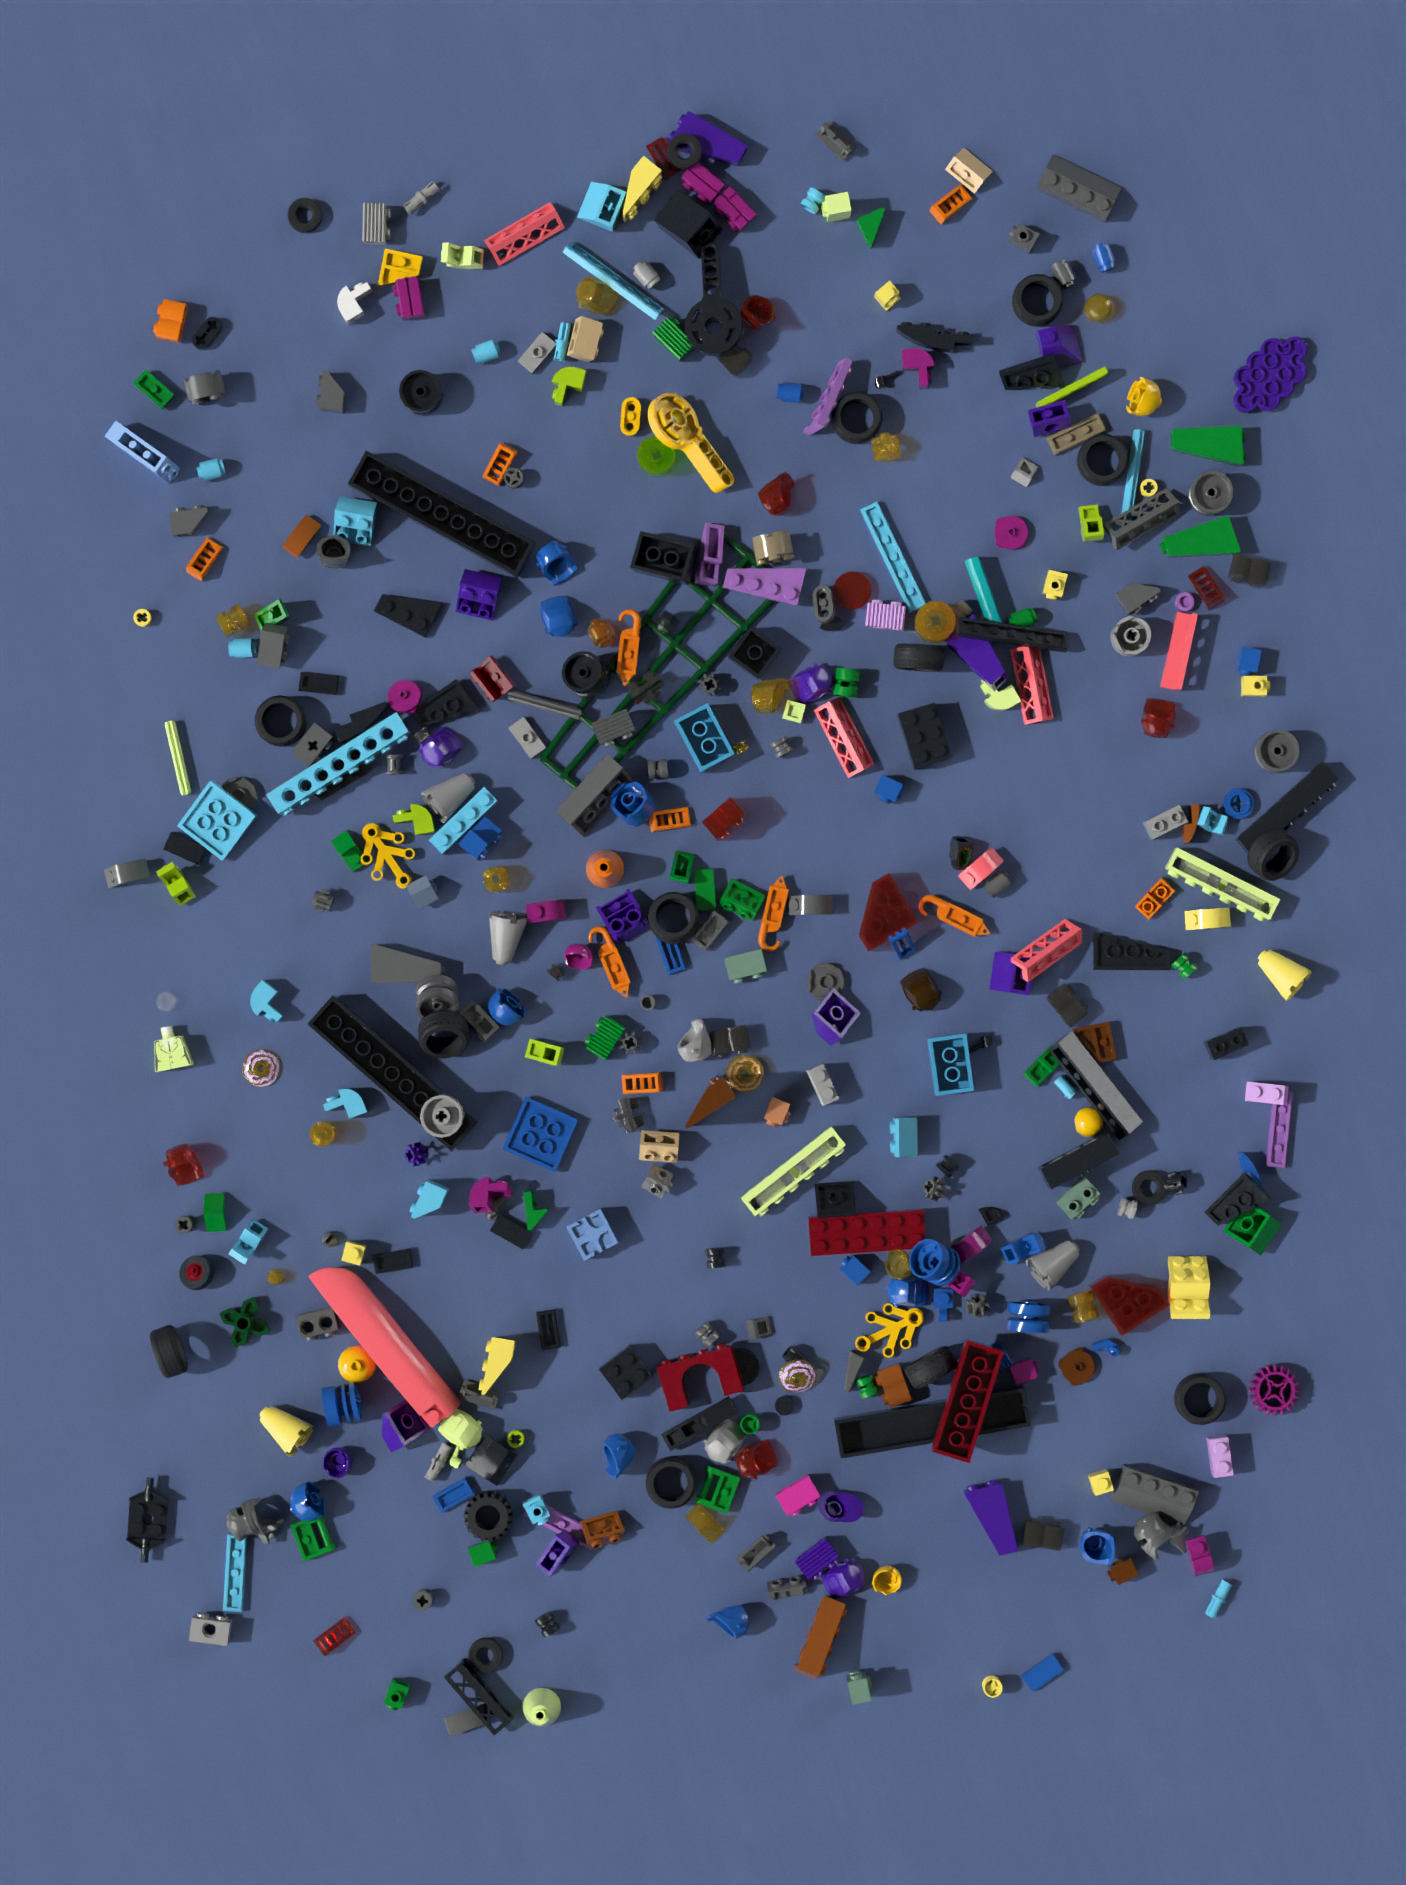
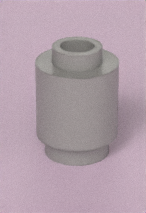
(646, 274)

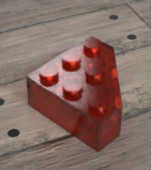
(884, 913)
(1127, 1301)

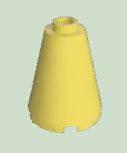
(1283, 973)
(286, 1429)

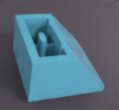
(602, 205)
(355, 520)
(904, 1136)
(430, 1199)

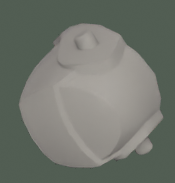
(695, 1043)
(724, 1441)

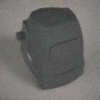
(333, 551)

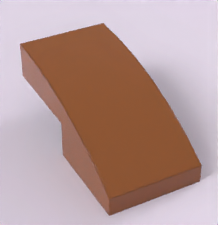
(301, 536)
(1189, 829)

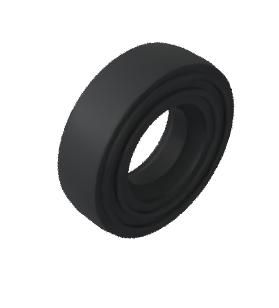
(687, 162)
(293, 211)
(1137, 1187)
(490, 1666)

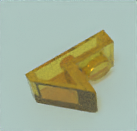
(704, 1523)

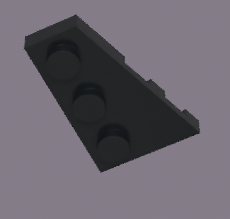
(1038, 372)
(408, 612)
(444, 705)
(347, 779)
(1237, 1199)

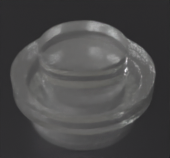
(166, 1001)

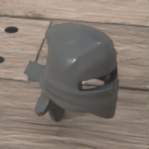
(246, 1521)
(1155, 1533)

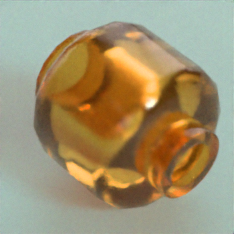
(600, 632)

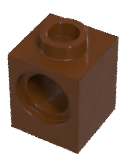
(1122, 1570)

